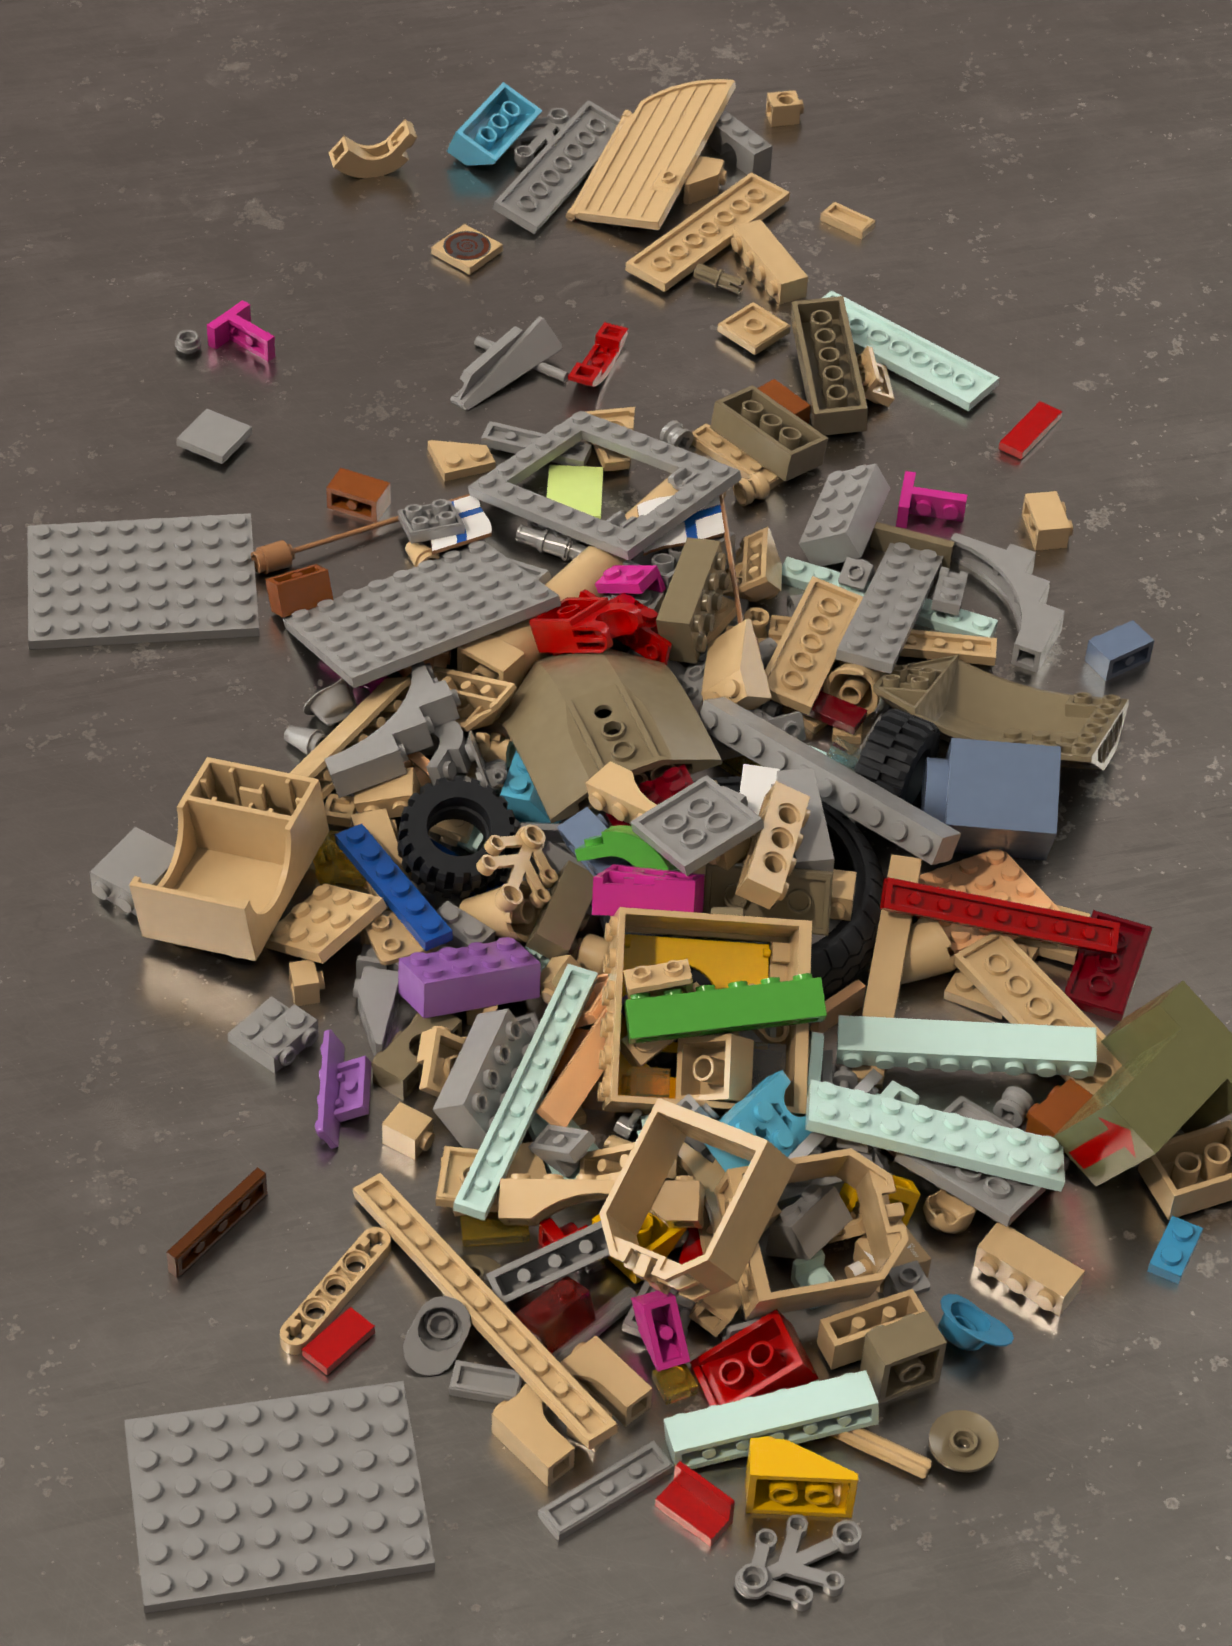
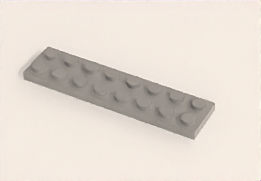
(557, 168)
(889, 607)

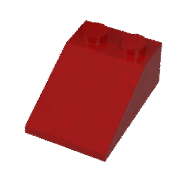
(754, 1362)

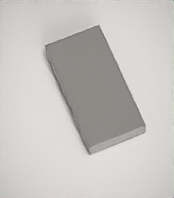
(484, 1382)

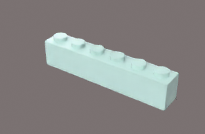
(788, 1414)

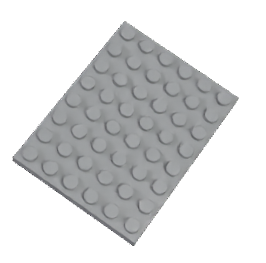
(141, 581)
(420, 613)
(276, 1496)

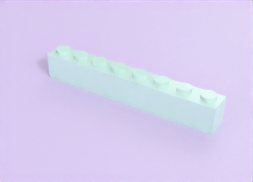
(966, 1046)

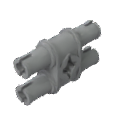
(550, 541)

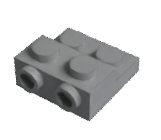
(275, 1034)

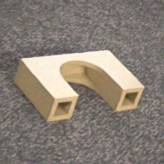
(536, 1442)

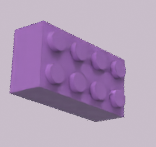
(469, 977)

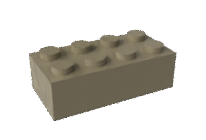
(768, 433)
(693, 599)

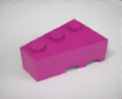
(646, 889)

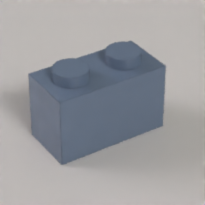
(1119, 650)

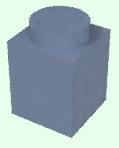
(996, 796)

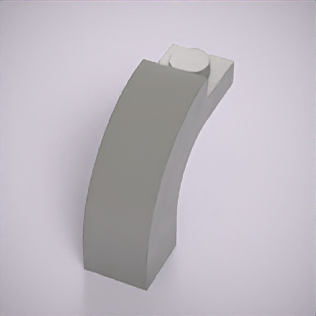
(448, 752)

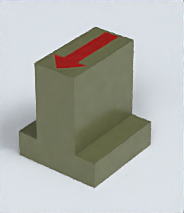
(1169, 1080)

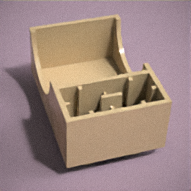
(235, 859)

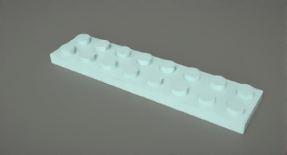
(918, 358)
(934, 1135)

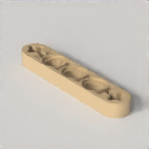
(335, 1303)

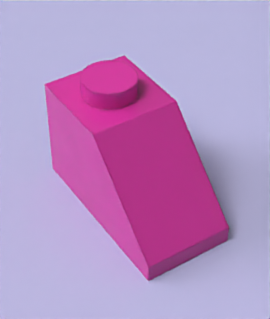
(661, 1329)

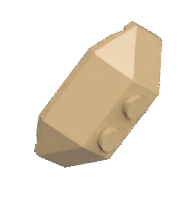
(757, 568)
(480, 697)

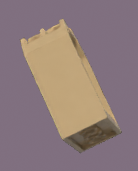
(879, 1219)
(740, 1226)

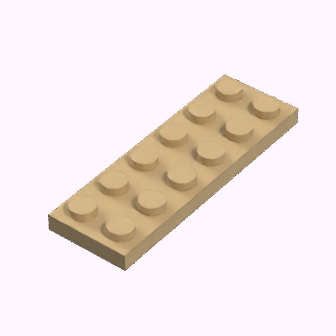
(810, 644)

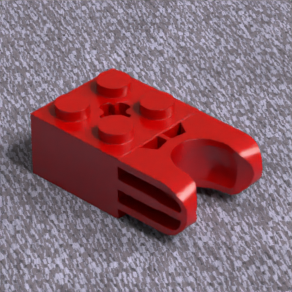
(584, 625)

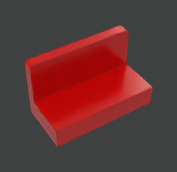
(696, 1504)

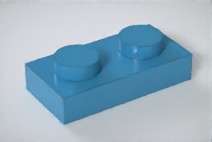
(1175, 1249)

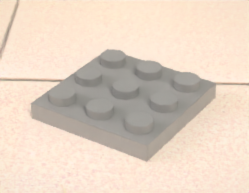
(697, 825)

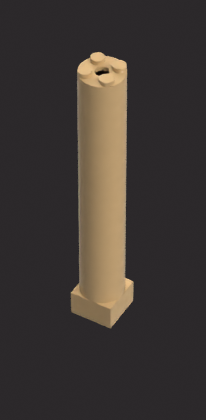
(513, 650)

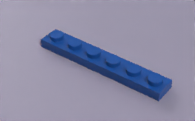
(394, 887)

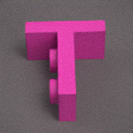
(237, 327)
(928, 502)

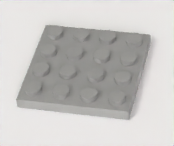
(992, 1195)

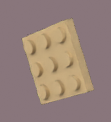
(324, 922)

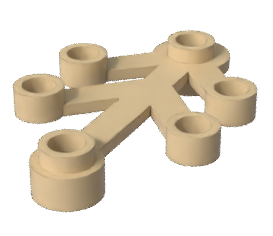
(531, 842)

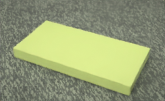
(577, 487)

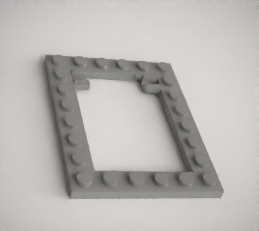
(694, 475)

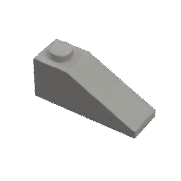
(377, 1004)

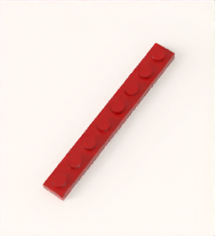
(999, 916)

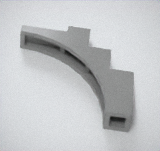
(1025, 593)
(407, 731)

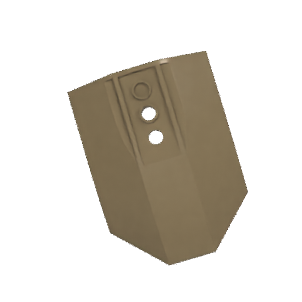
(986, 707)
(565, 742)

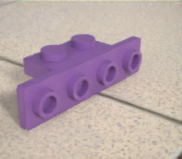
(342, 1089)

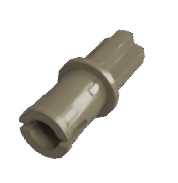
(718, 278)

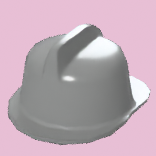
(332, 703)
(436, 1335)

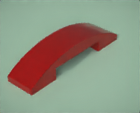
(601, 357)

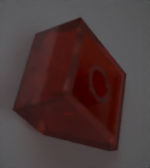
(558, 1313)

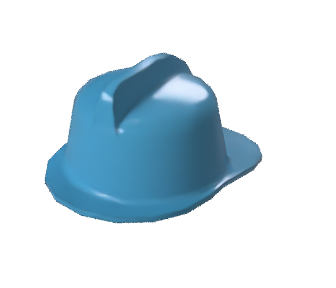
(969, 1326)

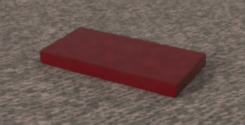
(1105, 981)

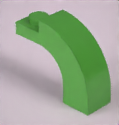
(623, 843)

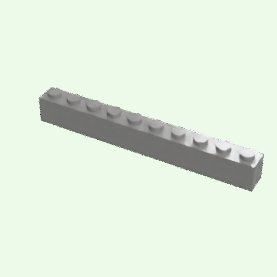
(836, 784)

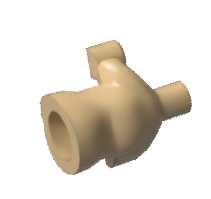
(495, 747)

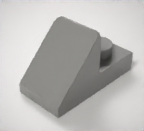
(562, 1147)

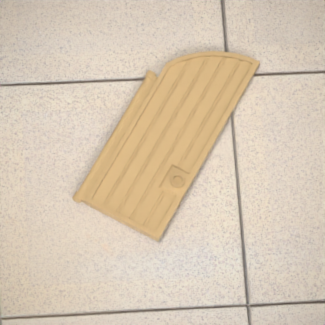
(652, 155)

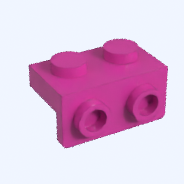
(630, 579)

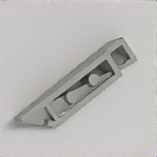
(506, 361)

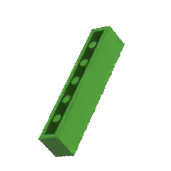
(725, 1009)

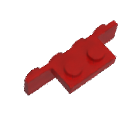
(646, 639)

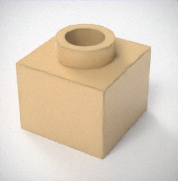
(305, 982)

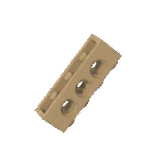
(773, 847)

